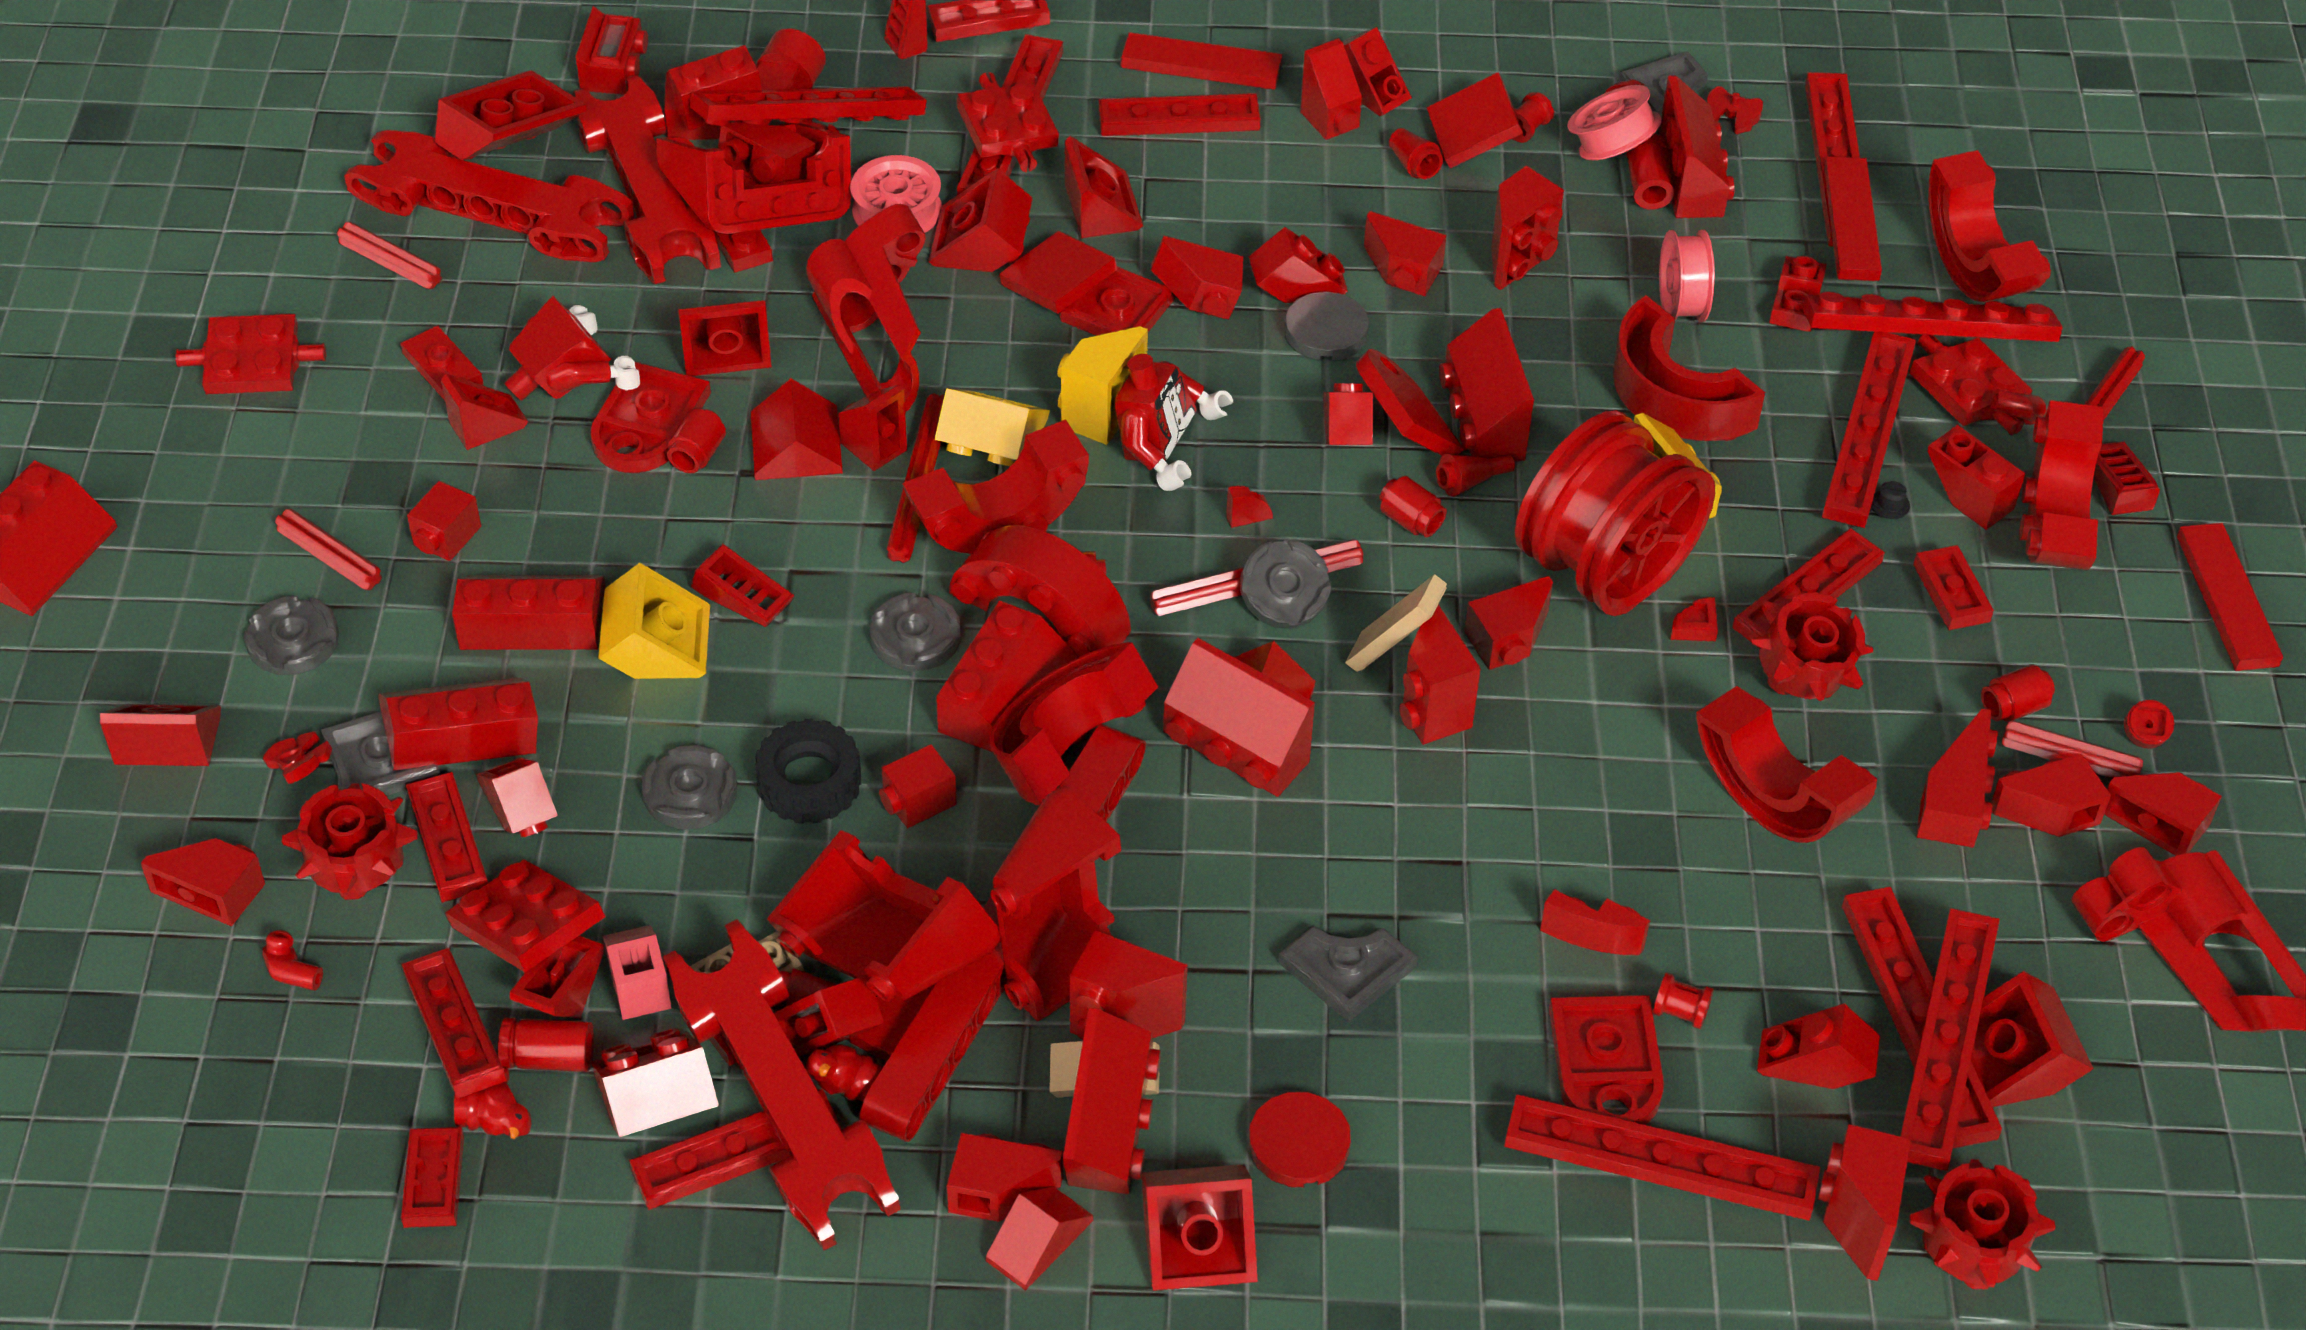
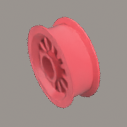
(1614, 122)
(897, 181)
(1687, 275)

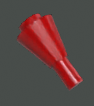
(1461, 472)

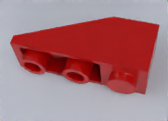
(1955, 787)

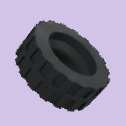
(814, 801)

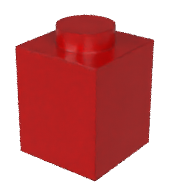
(444, 521)
(918, 786)

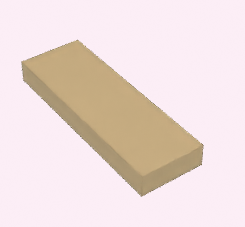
(1396, 623)

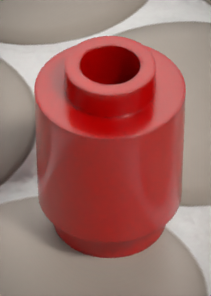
(696, 440)
(1412, 506)
(2018, 693)

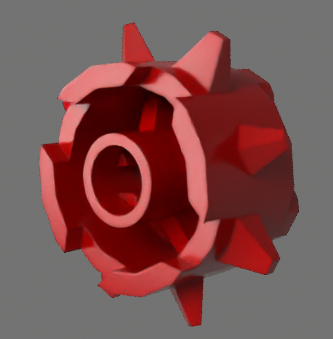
(1811, 646)
(350, 839)
(1981, 1224)

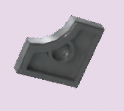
(1656, 73)
(1348, 970)

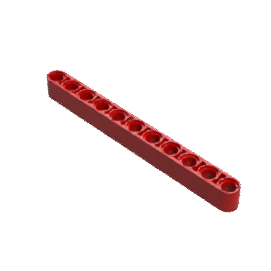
(964, 1000)

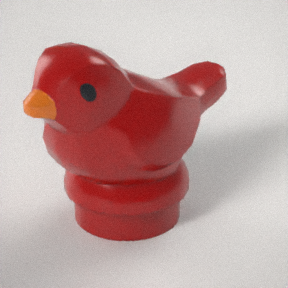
(843, 1071)
(494, 1111)

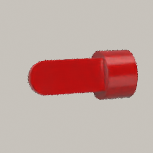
(790, 62)

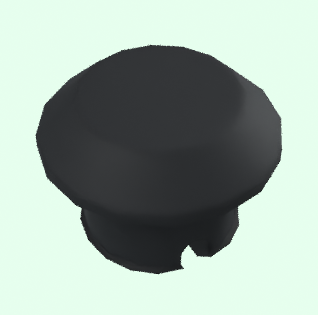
(1891, 501)

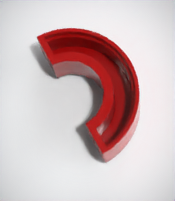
(1971, 238)
(1686, 400)
(2060, 488)
(1026, 494)
(1051, 578)
(1061, 712)
(1769, 780)

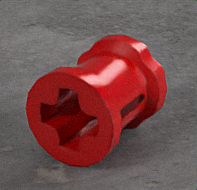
(1533, 112)
(1683, 1001)

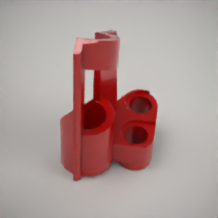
(860, 282)
(2176, 909)

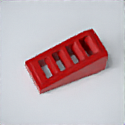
(907, 28)
(2129, 498)
(727, 562)

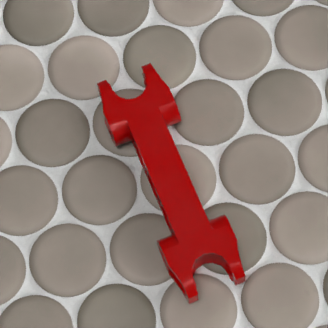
(548, 213)
(663, 222)
(821, 1155)

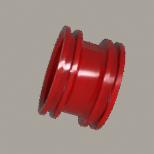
(1614, 512)

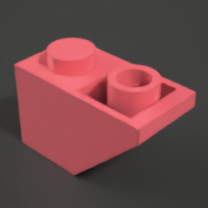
(637, 972)

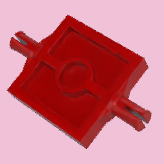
(1007, 120)
(250, 354)
(1966, 380)

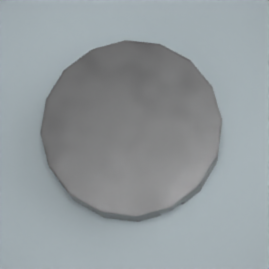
(1326, 325)
(1285, 583)
(915, 632)
(291, 635)
(689, 787)

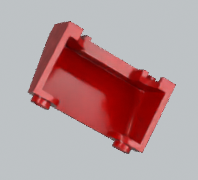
(735, 203)
(1051, 899)
(881, 923)

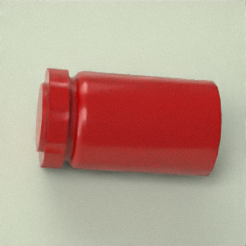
(1651, 173)
(546, 1044)

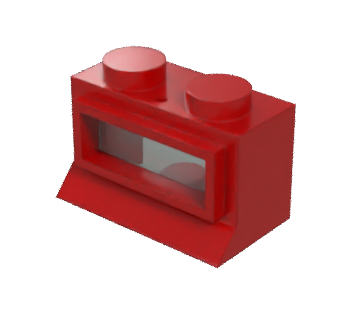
(610, 52)

